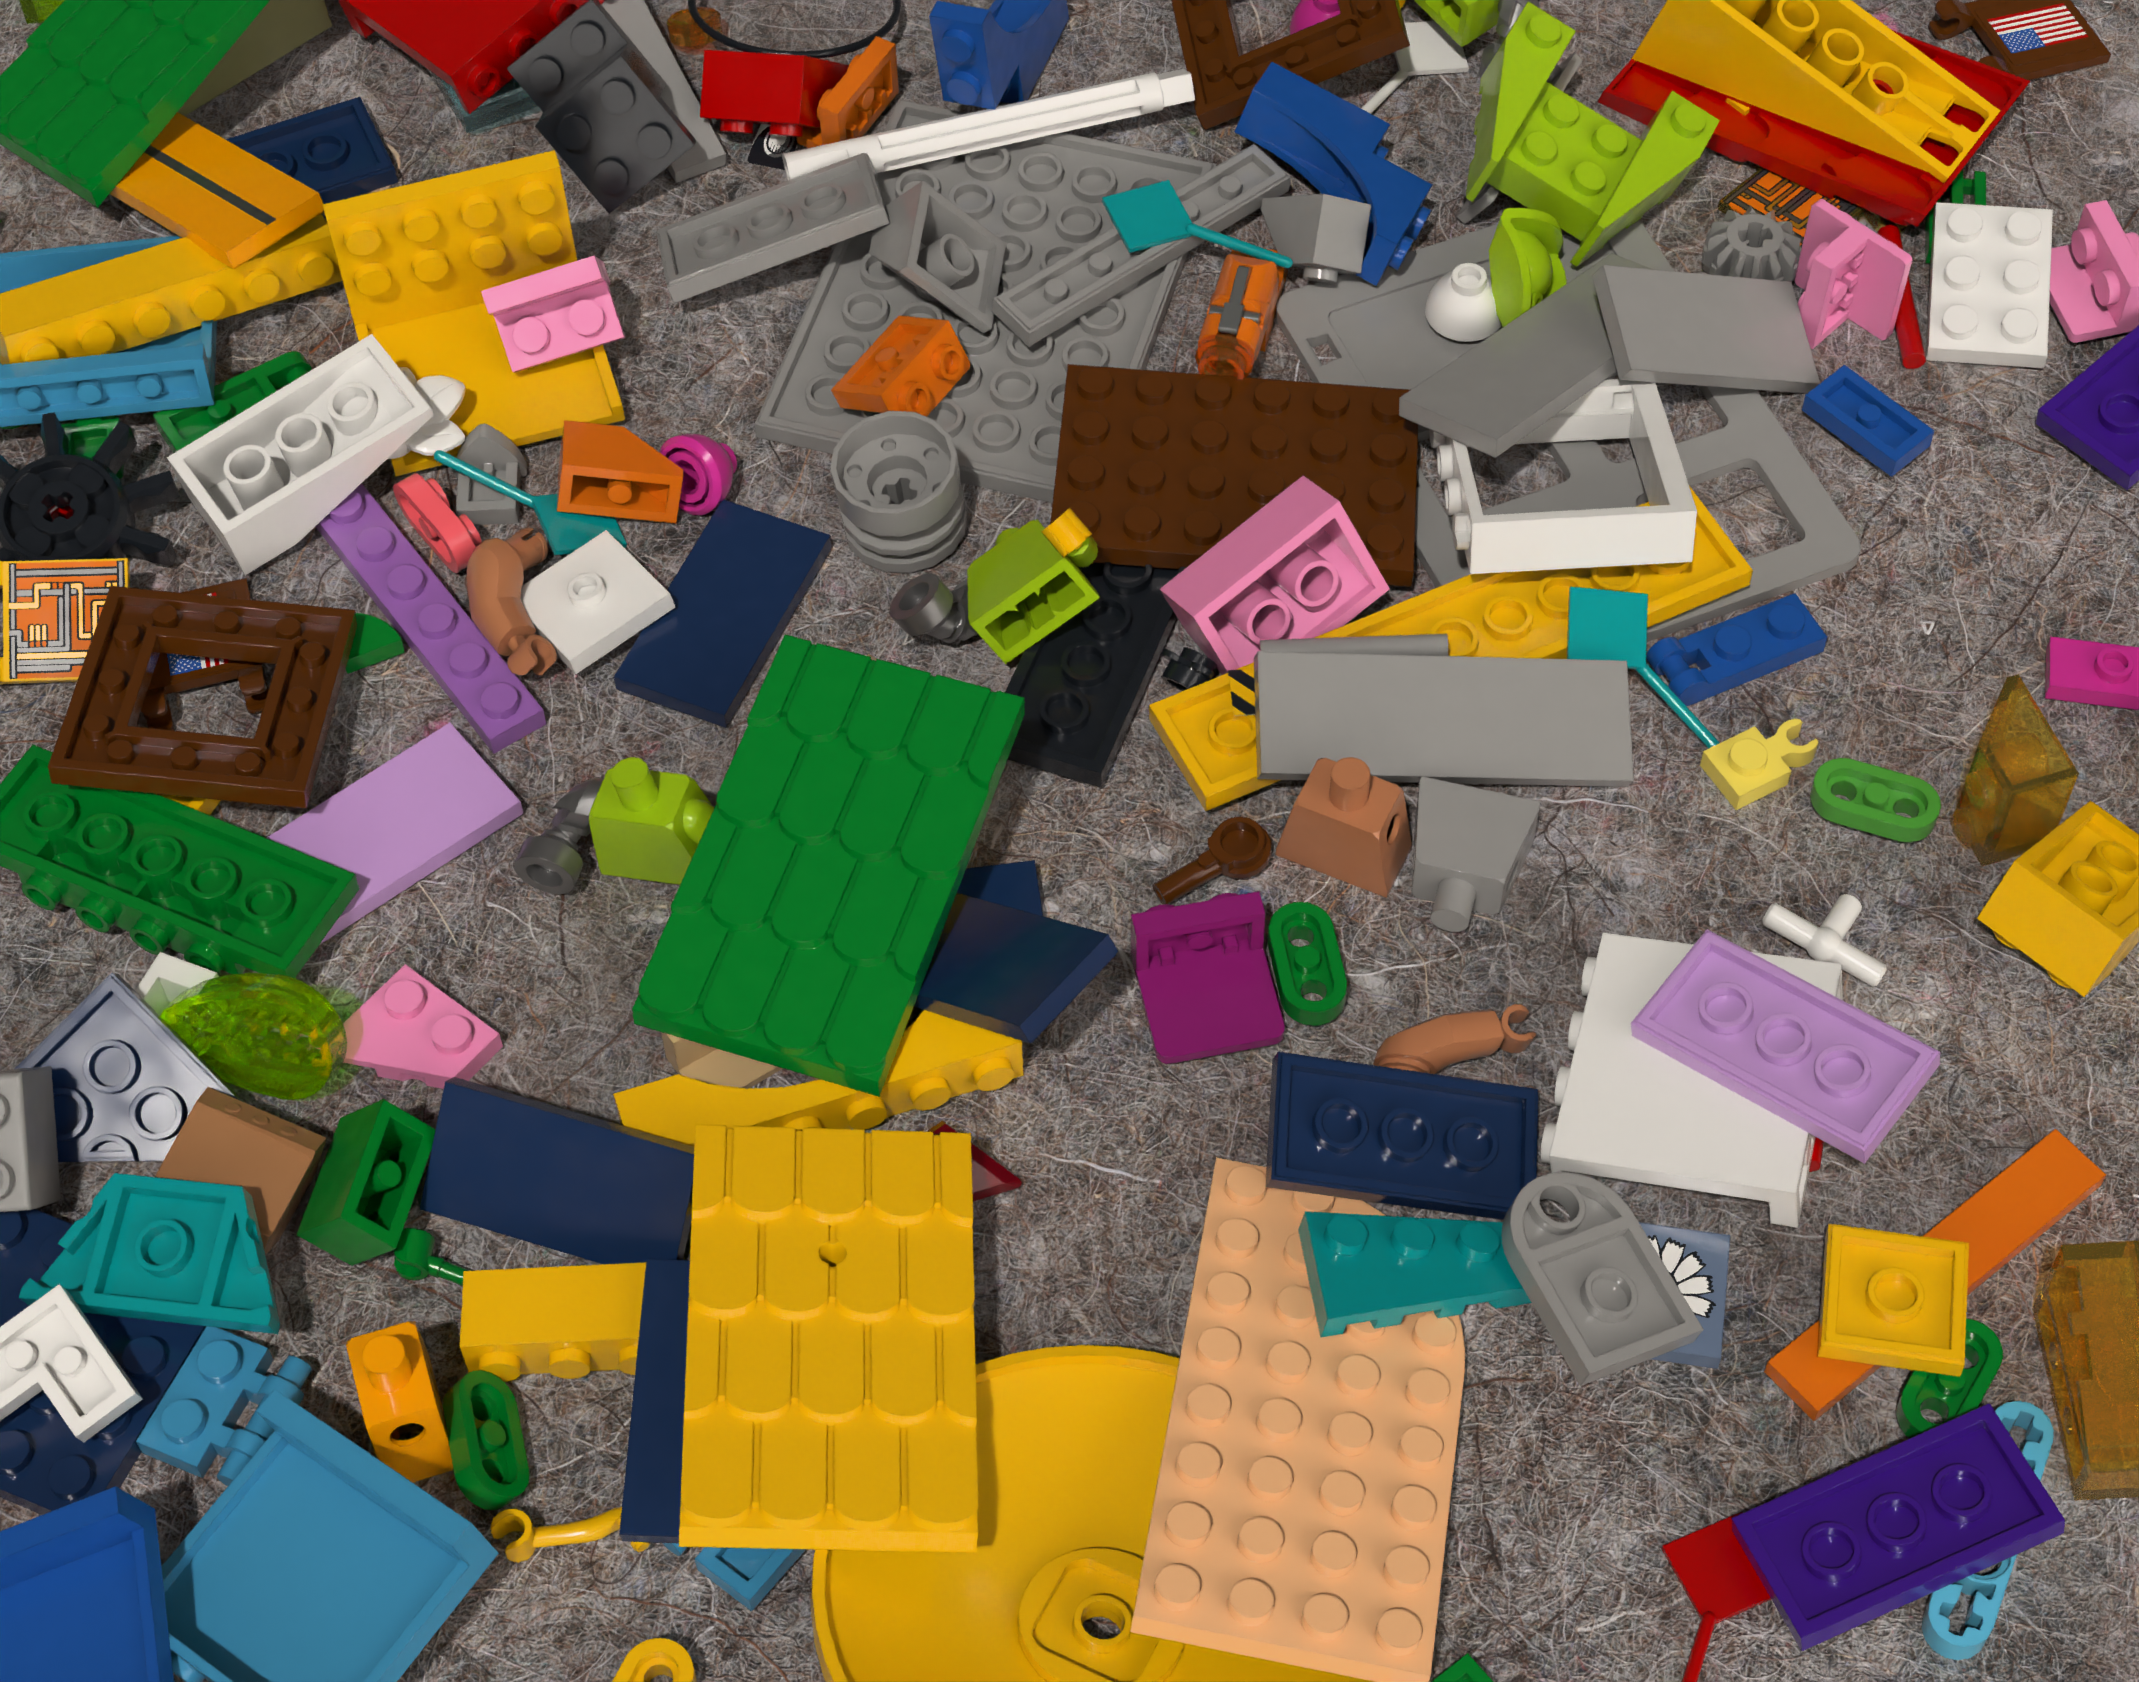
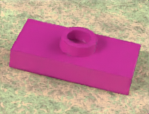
(2092, 673)

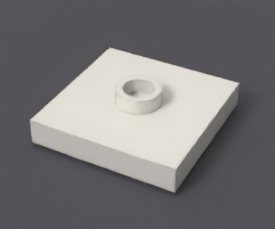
(593, 601)

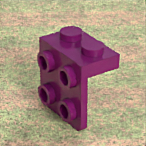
(1205, 977)

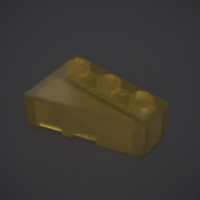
(2091, 1362)

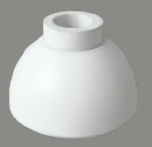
(1463, 304)

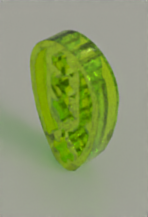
(262, 1003)

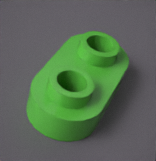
(1875, 799)

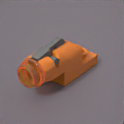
(1239, 315)

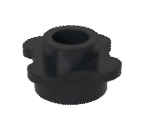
(1187, 669)

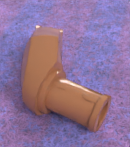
(495, 602)
(1453, 1039)

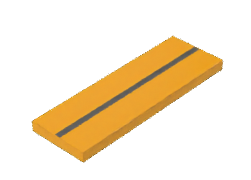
(215, 193)

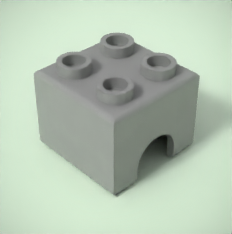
(28, 1140)

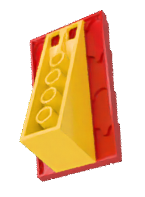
(1827, 93)

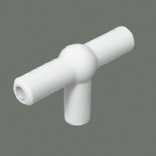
(1826, 941)

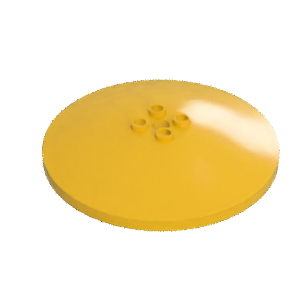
(1062, 1537)

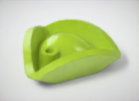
(1524, 261)

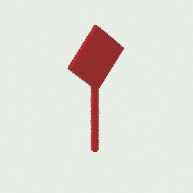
(1715, 1580)

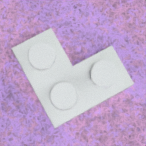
(60, 1352)

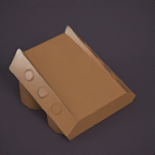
(246, 1148)

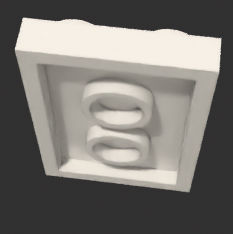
(1989, 285)

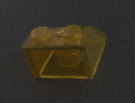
(2015, 780)

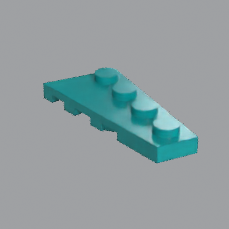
(1402, 1266)

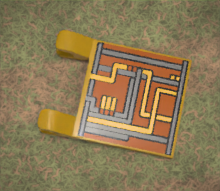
(53, 615)

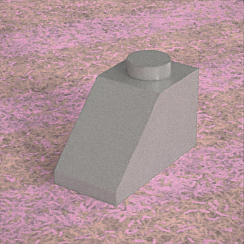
(1319, 233)

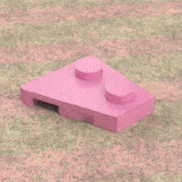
(418, 1033)

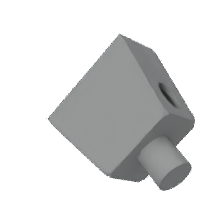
(1468, 849)

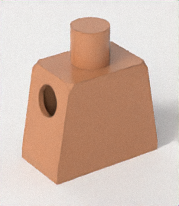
(1349, 826)

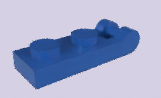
(1738, 649)

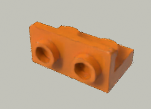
(857, 98)
(905, 368)

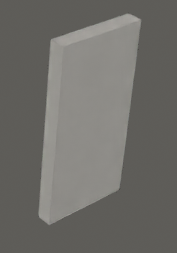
(771, 227)
(1705, 330)

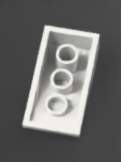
(299, 452)

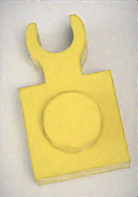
(1753, 766)

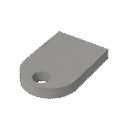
(1594, 1277)

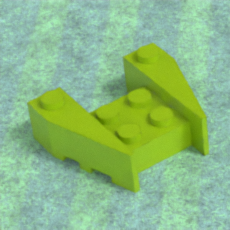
(1567, 156)

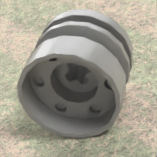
(899, 491)

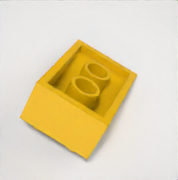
(2072, 899)

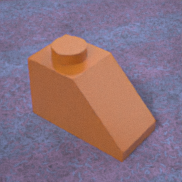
(615, 475)

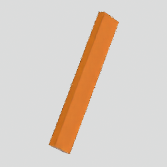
(1997, 1226)

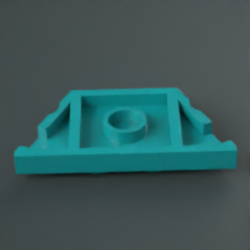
(167, 1256)

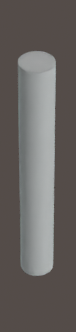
(1391, 645)

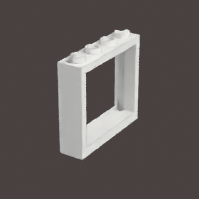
(1588, 536)

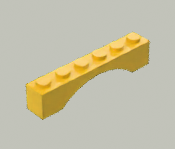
(932, 1063)

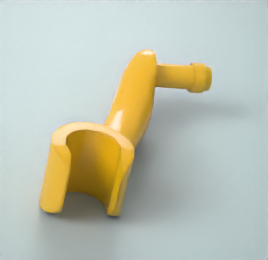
(554, 1535)

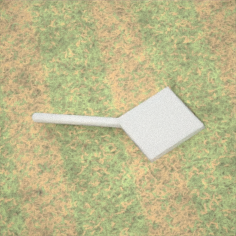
(1429, 53)

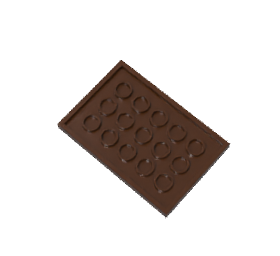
(1185, 458)

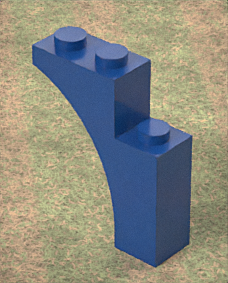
(994, 50)
(1341, 157)

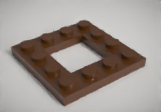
(1226, 76)
(276, 767)

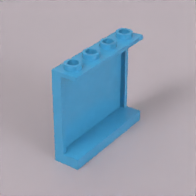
(141, 379)
(316, 1565)

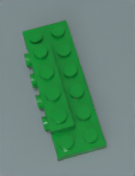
(167, 873)

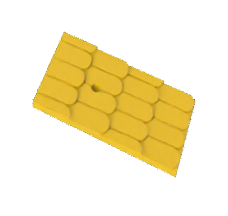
(830, 1342)

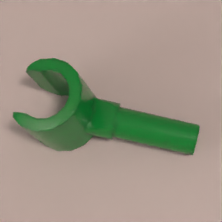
(416, 1261)

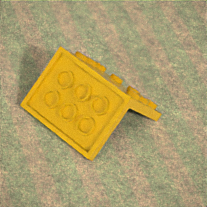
(416, 281)

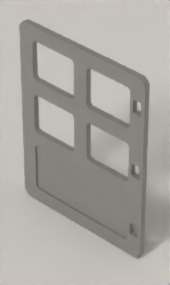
(1388, 343)

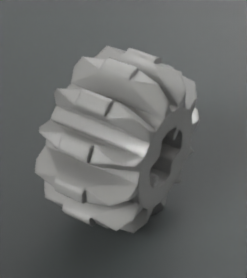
(1752, 247)

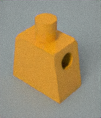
(400, 1389)

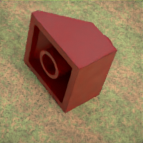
(765, 90)

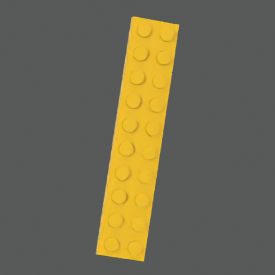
(1483, 617)

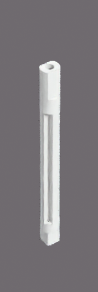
(1003, 125)

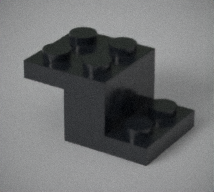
(601, 105)

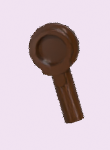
(1235, 849)

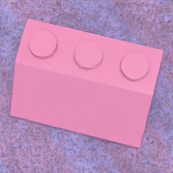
(1275, 577)

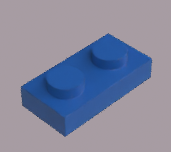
(1868, 420)

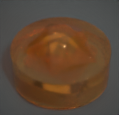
(686, 32)

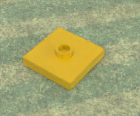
(1894, 1300)

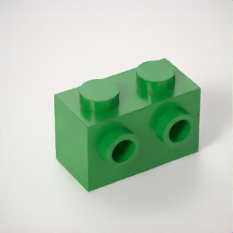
(367, 1183)

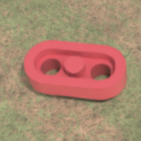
(430, 515)

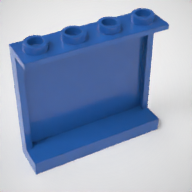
(84, 1595)

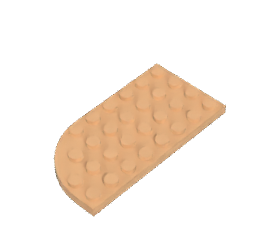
(1299, 1467)

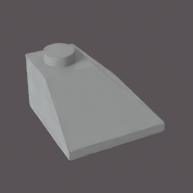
(942, 253)

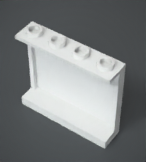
(1655, 1119)

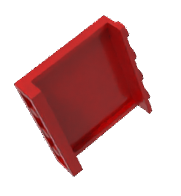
(461, 39)

